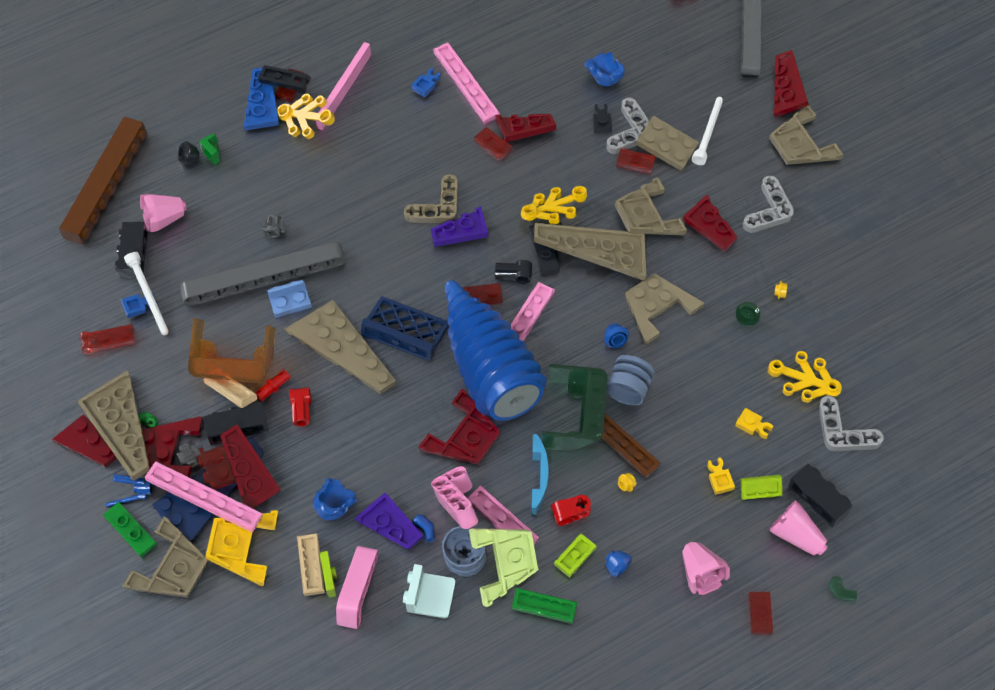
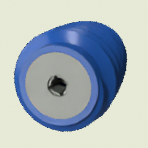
(491, 357)

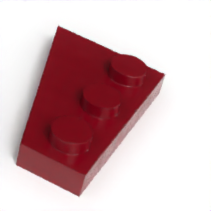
(522, 127)
(709, 223)
(85, 439)

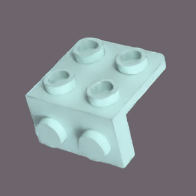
(428, 593)

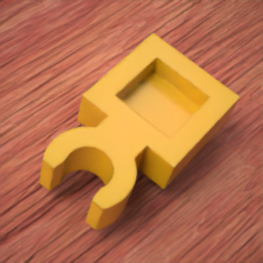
(752, 422)
(720, 479)

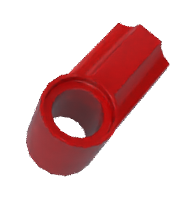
(300, 400)

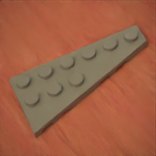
(604, 247)
(339, 342)
(117, 420)

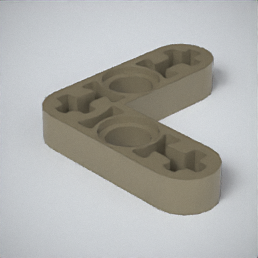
(444, 206)

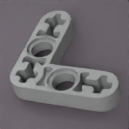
(635, 131)
(775, 210)
(838, 433)

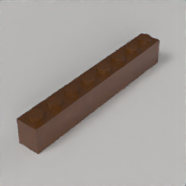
(103, 181)

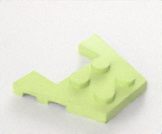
(513, 557)

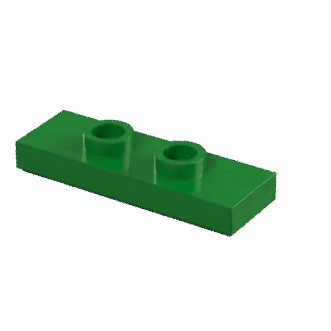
(129, 529)
(544, 605)

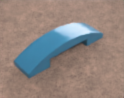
(539, 454)

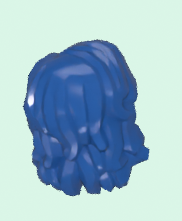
(605, 69)
(333, 501)

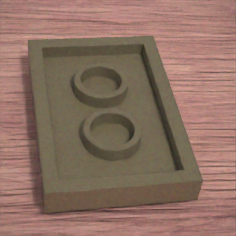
(667, 143)

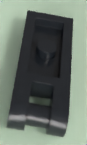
(284, 78)

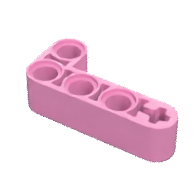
(450, 494)
(355, 587)

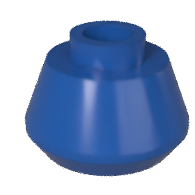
(616, 335)
(617, 562)

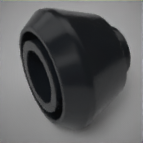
(187, 153)

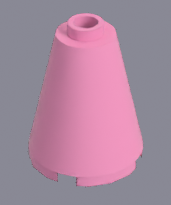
(799, 529)

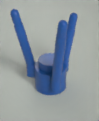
(141, 487)

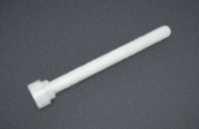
(700, 156)
(133, 260)

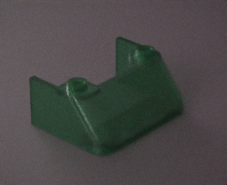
(591, 387)

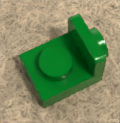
(209, 148)

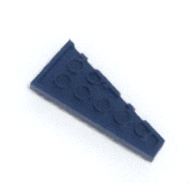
(187, 516)

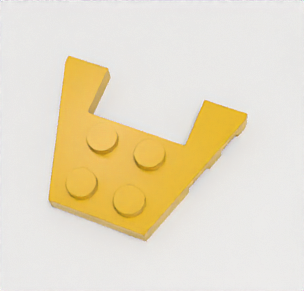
(231, 544)

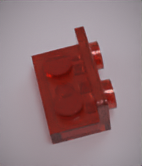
(217, 467)

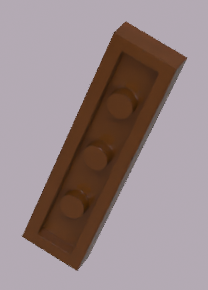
(629, 448)

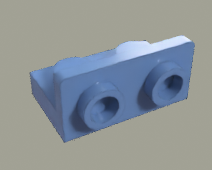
(289, 298)

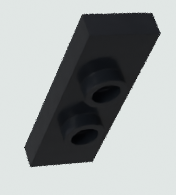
(545, 256)

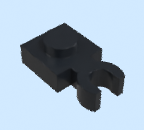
(602, 120)

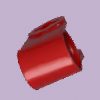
(568, 510)

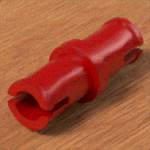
(272, 385)

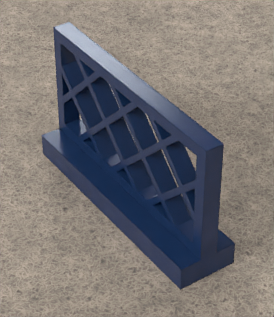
(398, 338)

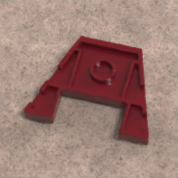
(470, 439)
(163, 440)

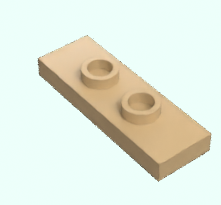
(233, 391)
(310, 564)

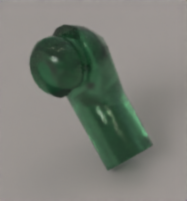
(839, 590)

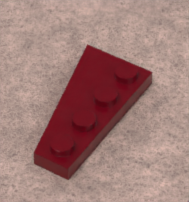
(788, 85)
(250, 473)

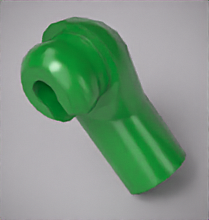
(148, 419)

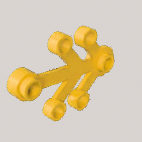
(286, 112)
(532, 211)
(807, 378)

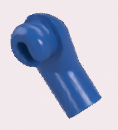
(428, 527)

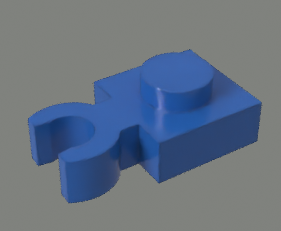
(425, 84)
(135, 305)

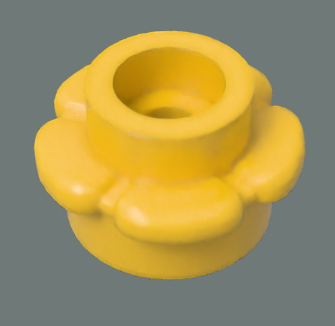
(781, 290)
(626, 482)

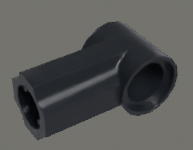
(519, 271)

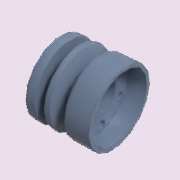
(630, 380)
(453, 548)

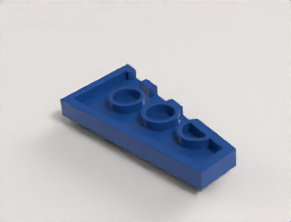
(261, 104)

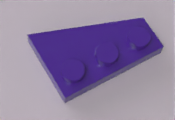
(466, 228)
(389, 521)

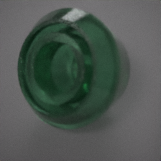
(747, 314)

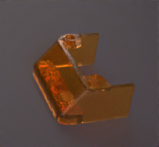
(206, 364)

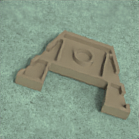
(796, 144)
(641, 215)
(653, 298)
(178, 569)

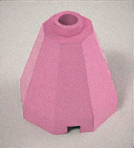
(161, 210)
(703, 568)

